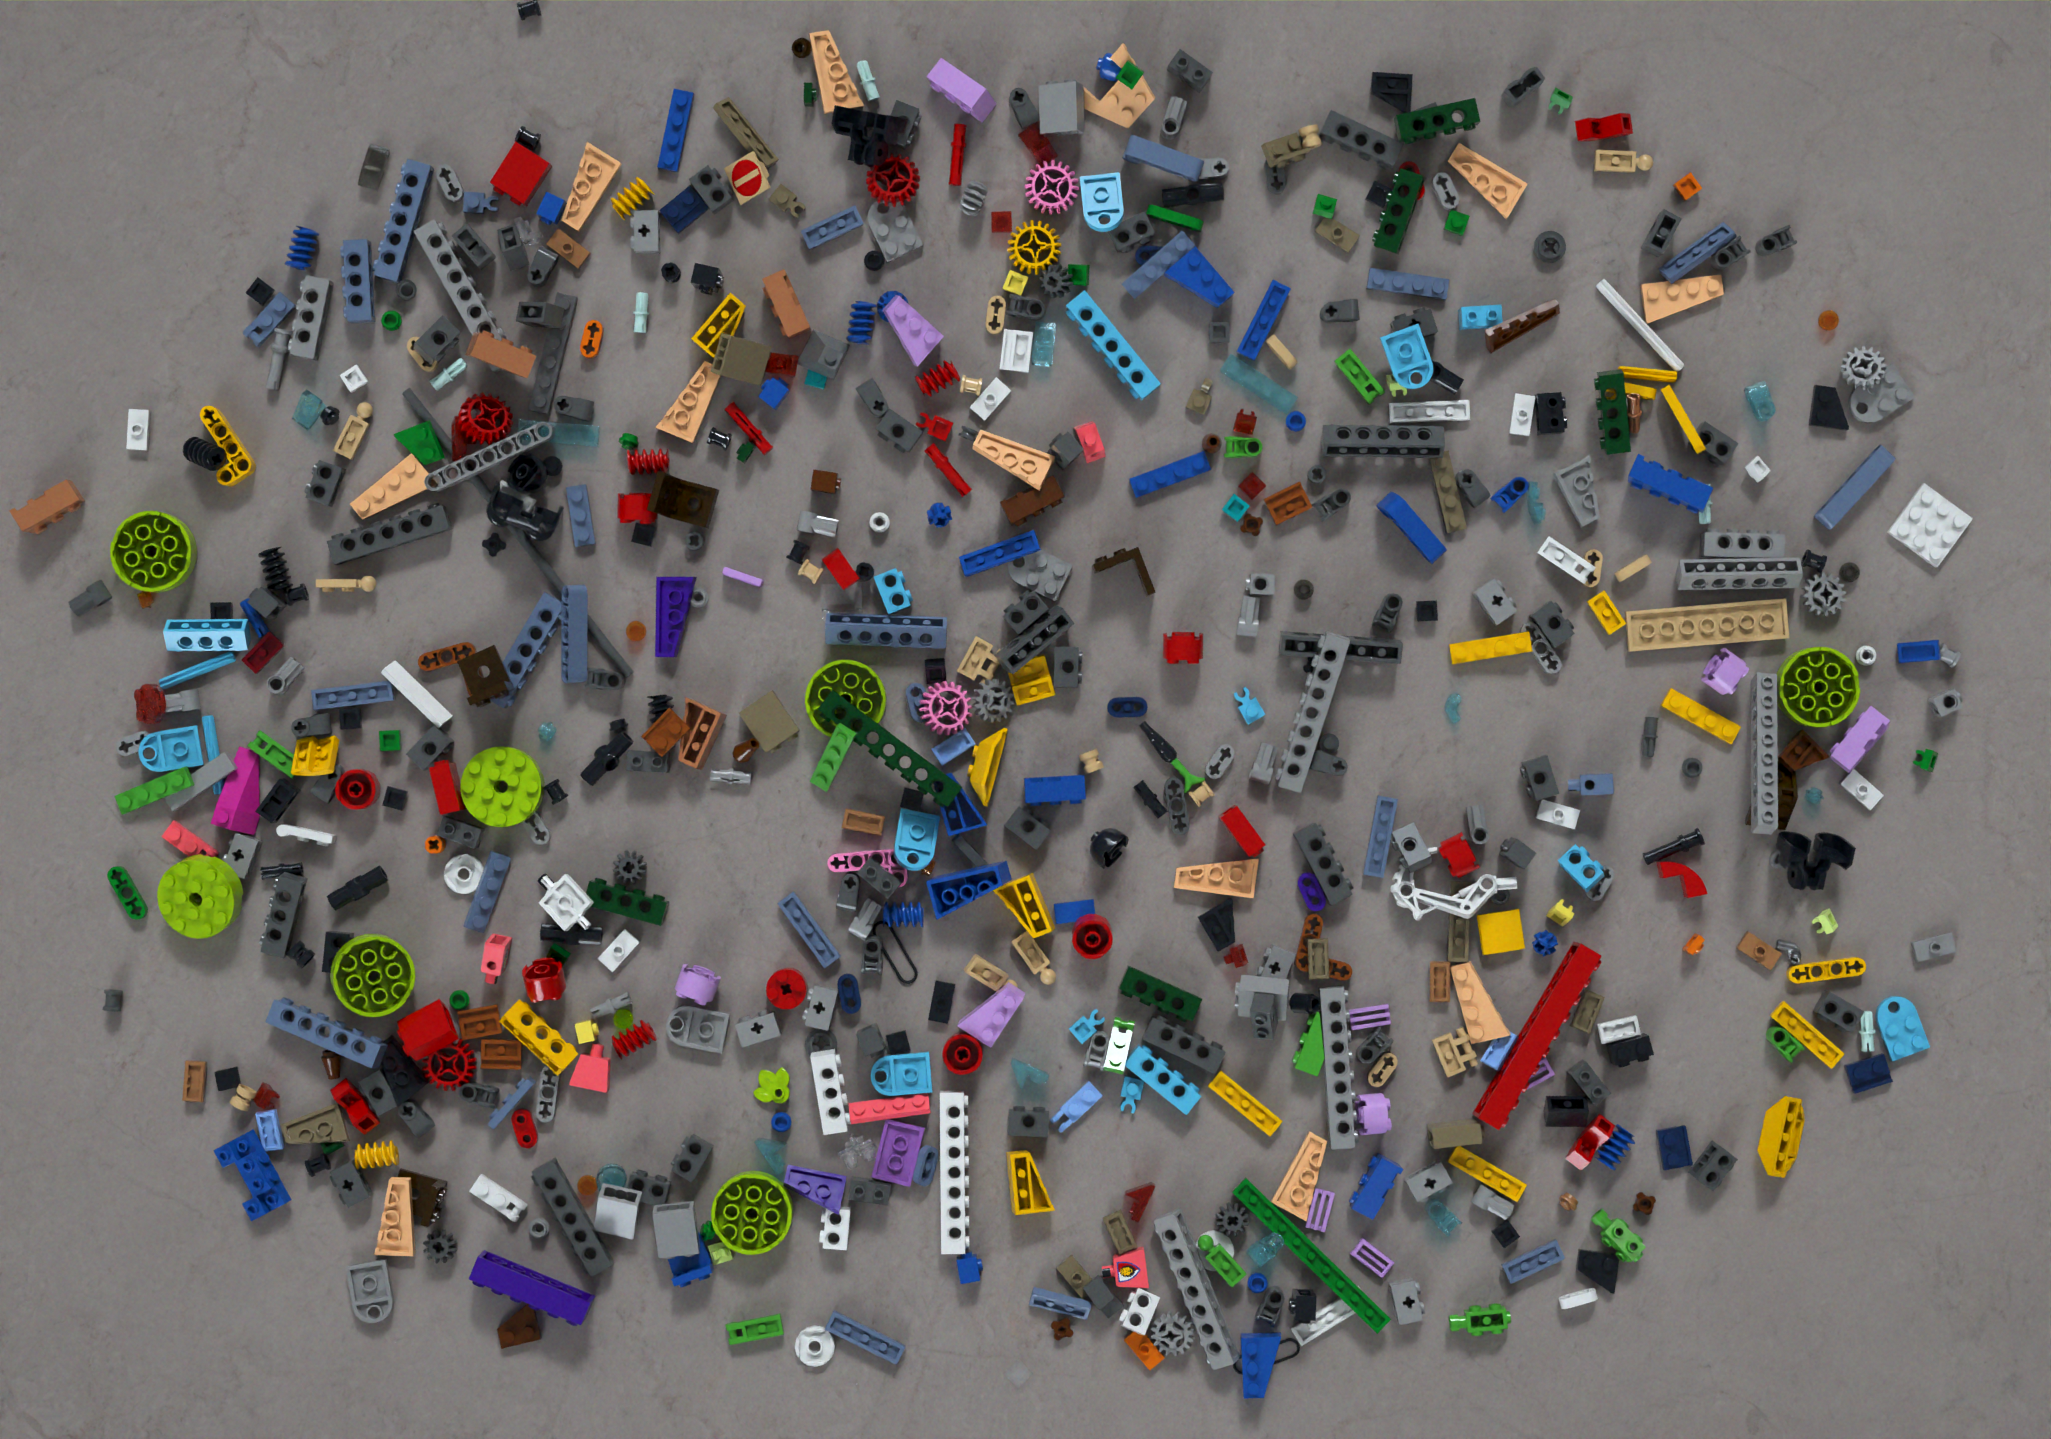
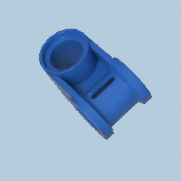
(1509, 494)

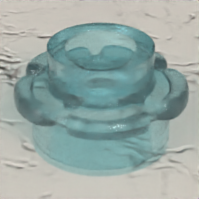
(547, 731)
(1814, 795)

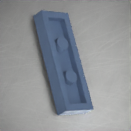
(832, 227)
(580, 515)
(510, 1102)
(1533, 1261)
(1060, 1303)

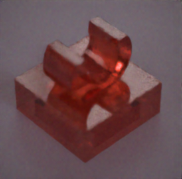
(1245, 423)
(1252, 486)
(1237, 956)
(264, 1095)

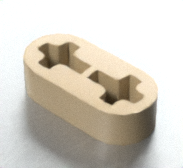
(1000, 316)
(1281, 352)
(418, 358)
(1598, 564)
(1633, 567)
(1386, 1072)

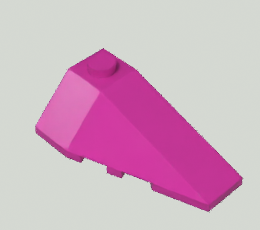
(240, 795)

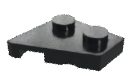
(1393, 89)
(1827, 409)
(1219, 924)

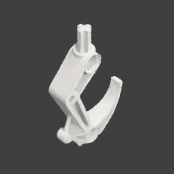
(1465, 908)

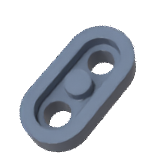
(913, 702)
(925, 1165)

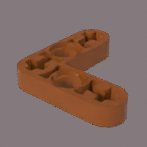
(433, 666)
(1303, 951)

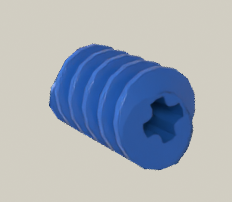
(302, 248)
(860, 322)
(903, 914)
(1615, 1147)

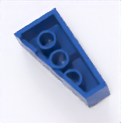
(1669, 485)
(961, 887)

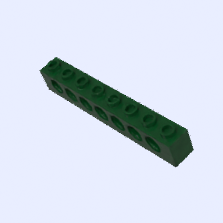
(941, 798)

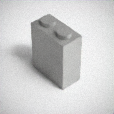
(1061, 108)
(1264, 985)
(617, 1211)
(676, 1230)

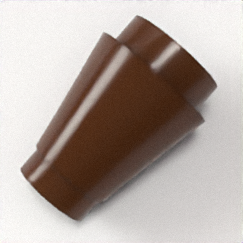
(1211, 448)
(745, 750)
(332, 1064)

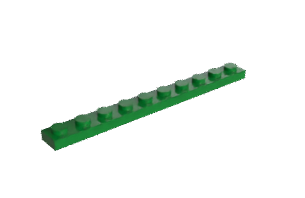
(1311, 1255)

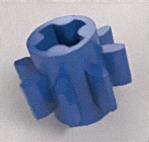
(939, 515)
(1545, 943)

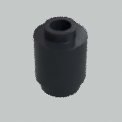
(1304, 1003)

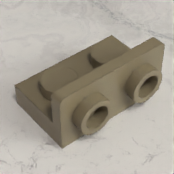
(1284, 149)

